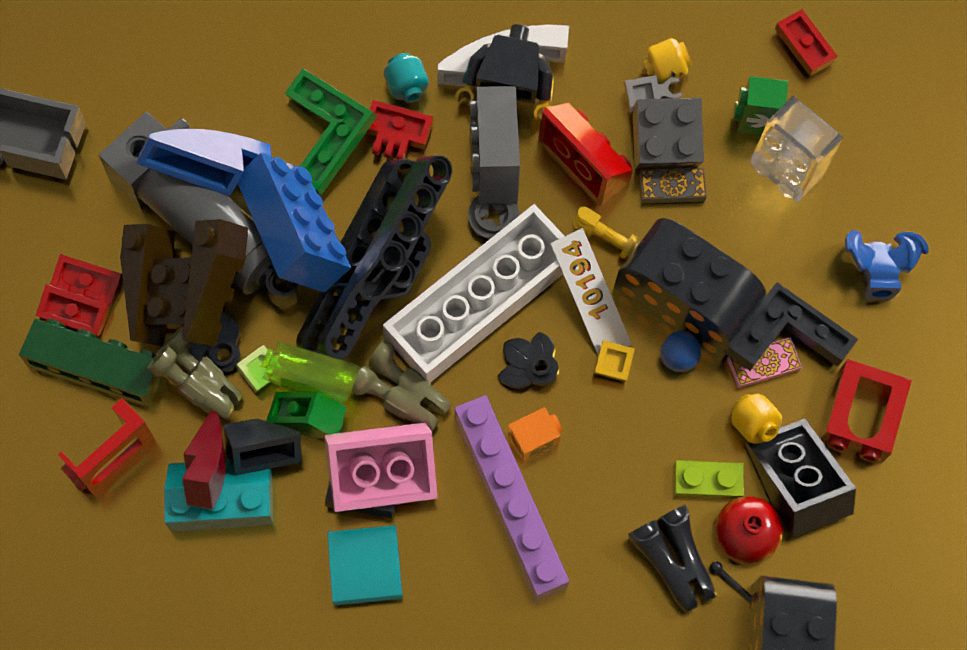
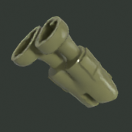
(203, 383)
(406, 397)

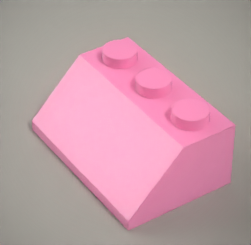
(381, 466)

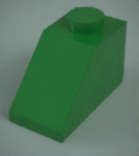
(307, 412)

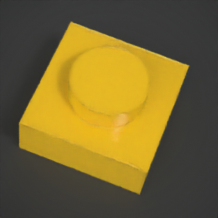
(614, 361)

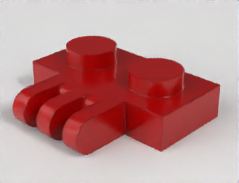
(398, 129)

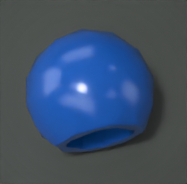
(680, 351)

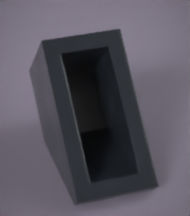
(260, 446)

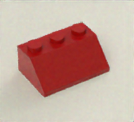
(584, 151)

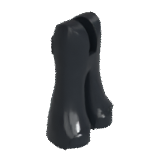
(677, 532)

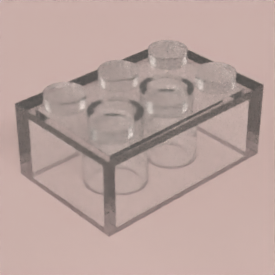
(795, 149)

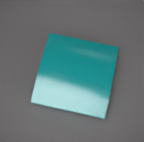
(364, 565)

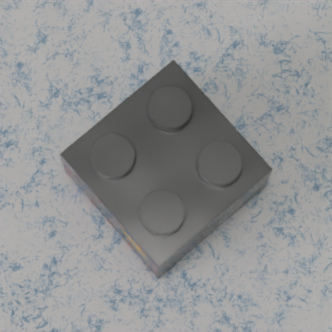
(668, 133)

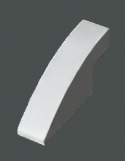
(551, 41)

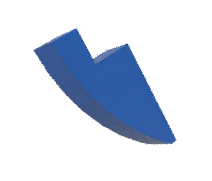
(201, 156)

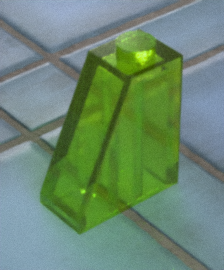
(309, 371)

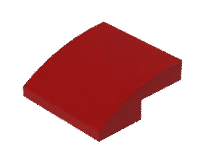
(80, 294)

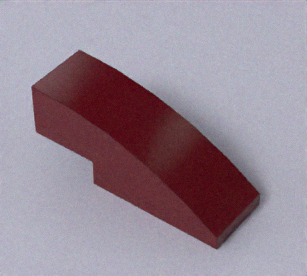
(205, 464)

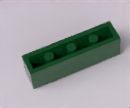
(90, 360)

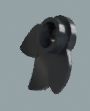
(226, 343)
(526, 358)

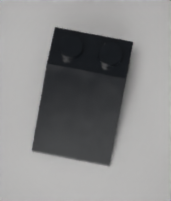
(803, 479)

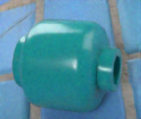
(406, 77)

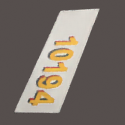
(589, 289)

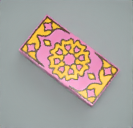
(775, 362)

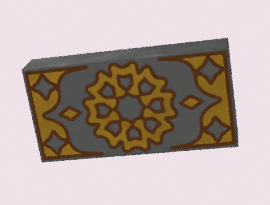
(673, 185)

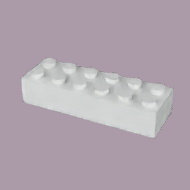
(476, 295)

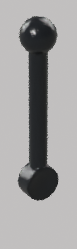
(717, 568)

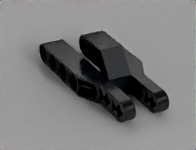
(386, 258)

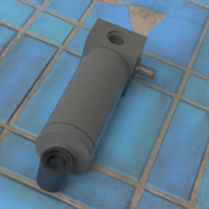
(184, 203)

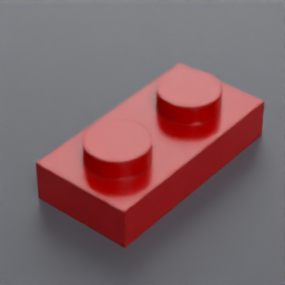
(806, 42)

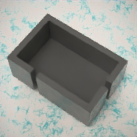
(38, 133)
(495, 145)

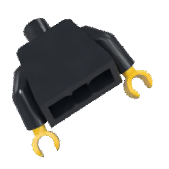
(511, 63)

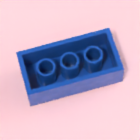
(293, 223)

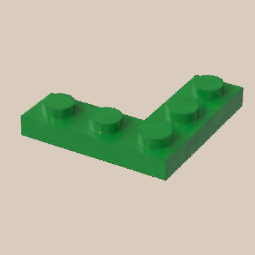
(346, 127)

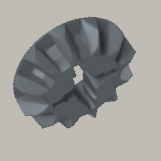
(487, 228)

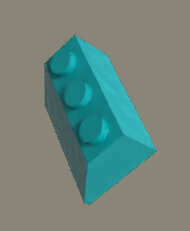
(243, 501)

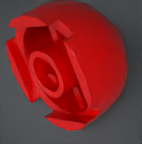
(737, 539)

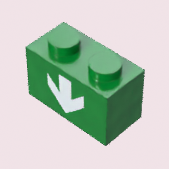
(758, 103)

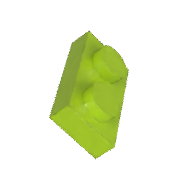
(708, 479)

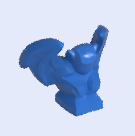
(884, 264)

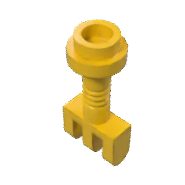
(590, 223)

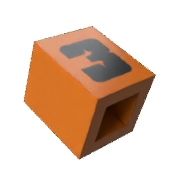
(535, 433)

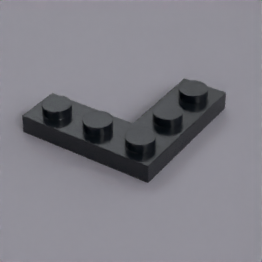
(788, 311)

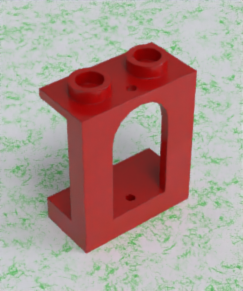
(878, 381)
(132, 428)

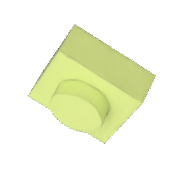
(251, 369)

